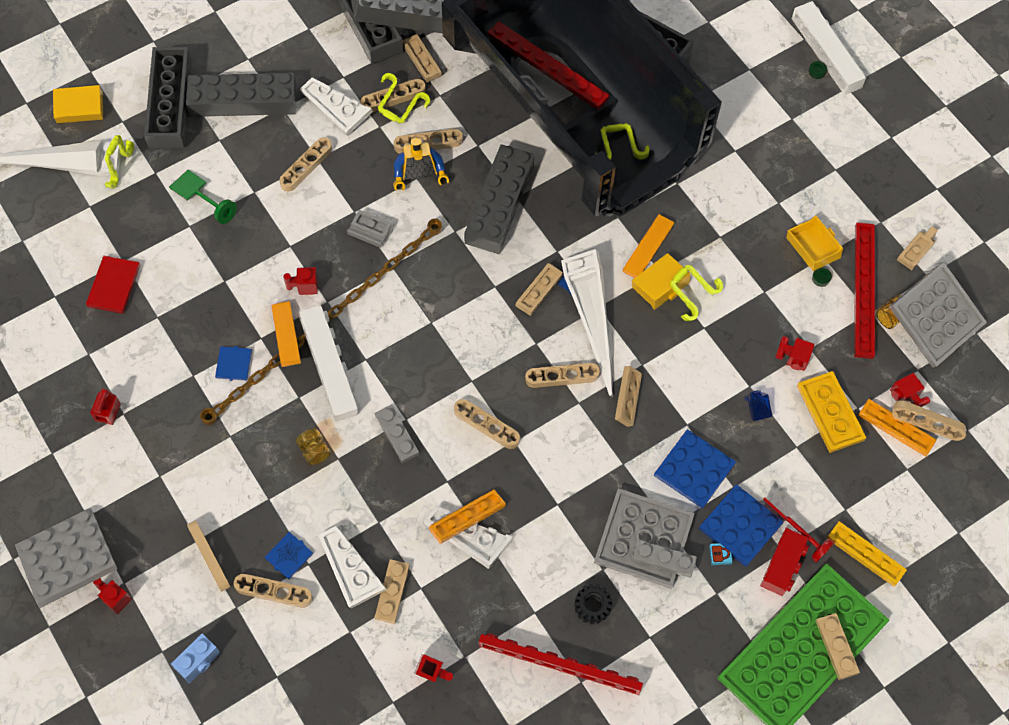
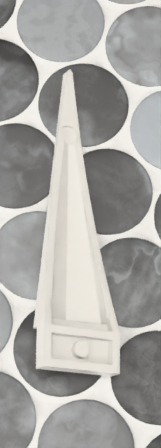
(79, 158)
(586, 285)

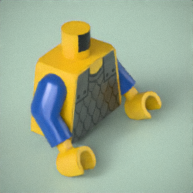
(418, 161)

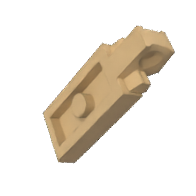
(917, 248)

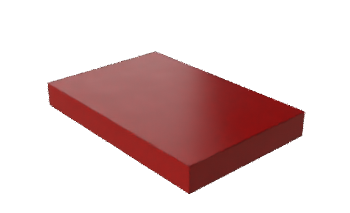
(113, 284)

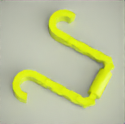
(392, 116)
(619, 127)
(127, 152)
(719, 286)

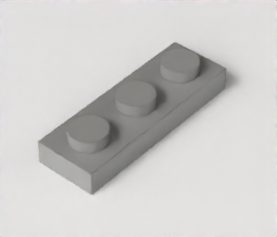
(397, 434)
(664, 558)

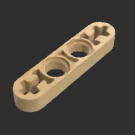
(394, 98)
(427, 137)
(309, 166)
(562, 378)
(930, 418)
(488, 421)
(208, 556)
(274, 587)

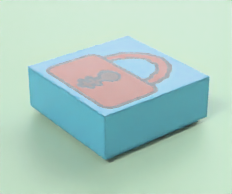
(719, 555)

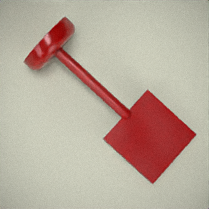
(821, 549)

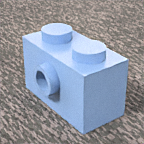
(195, 658)

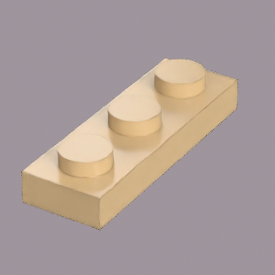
(421, 58)
(539, 289)
(628, 396)
(391, 598)
(837, 646)

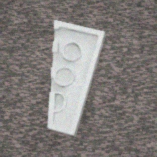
(335, 105)
(477, 541)
(352, 572)

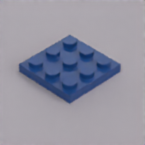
(694, 469)
(741, 525)

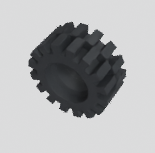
(593, 616)

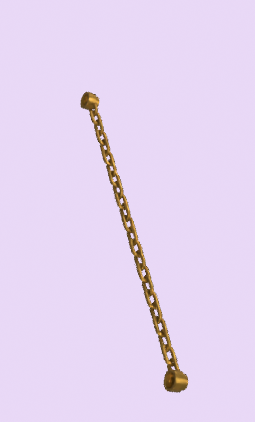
(210, 411)

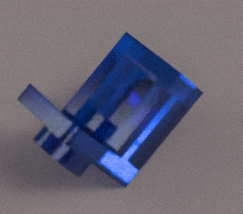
(759, 405)

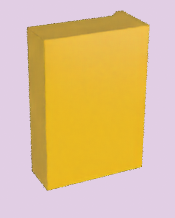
(78, 104)
(815, 243)
(655, 281)

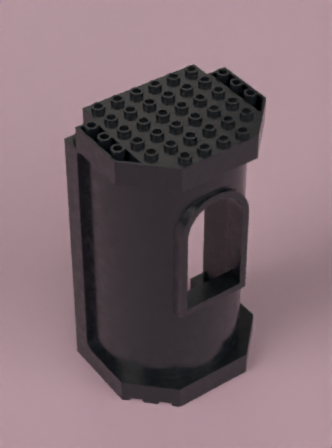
(623, 57)

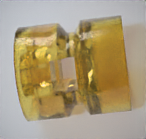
(886, 316)
(313, 446)

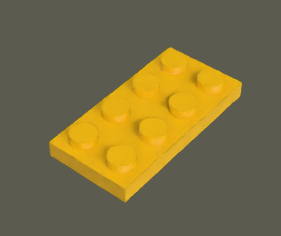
(831, 412)

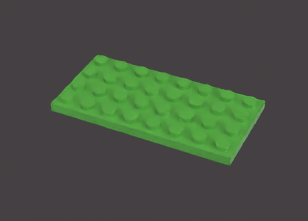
(788, 660)

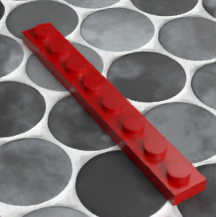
(548, 65)
(864, 291)
(568, 665)

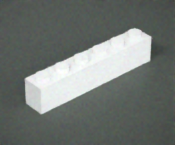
(828, 48)
(328, 363)

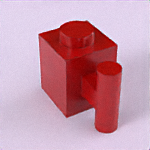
(305, 281)
(798, 354)
(908, 390)
(105, 407)
(112, 595)
(431, 668)

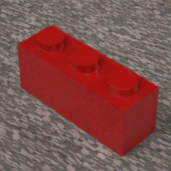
(785, 562)

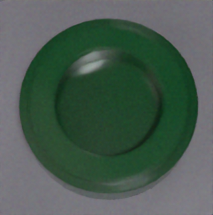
(817, 70)
(821, 277)

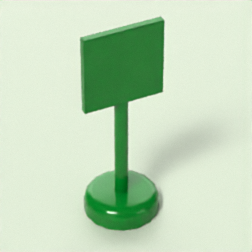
(190, 184)

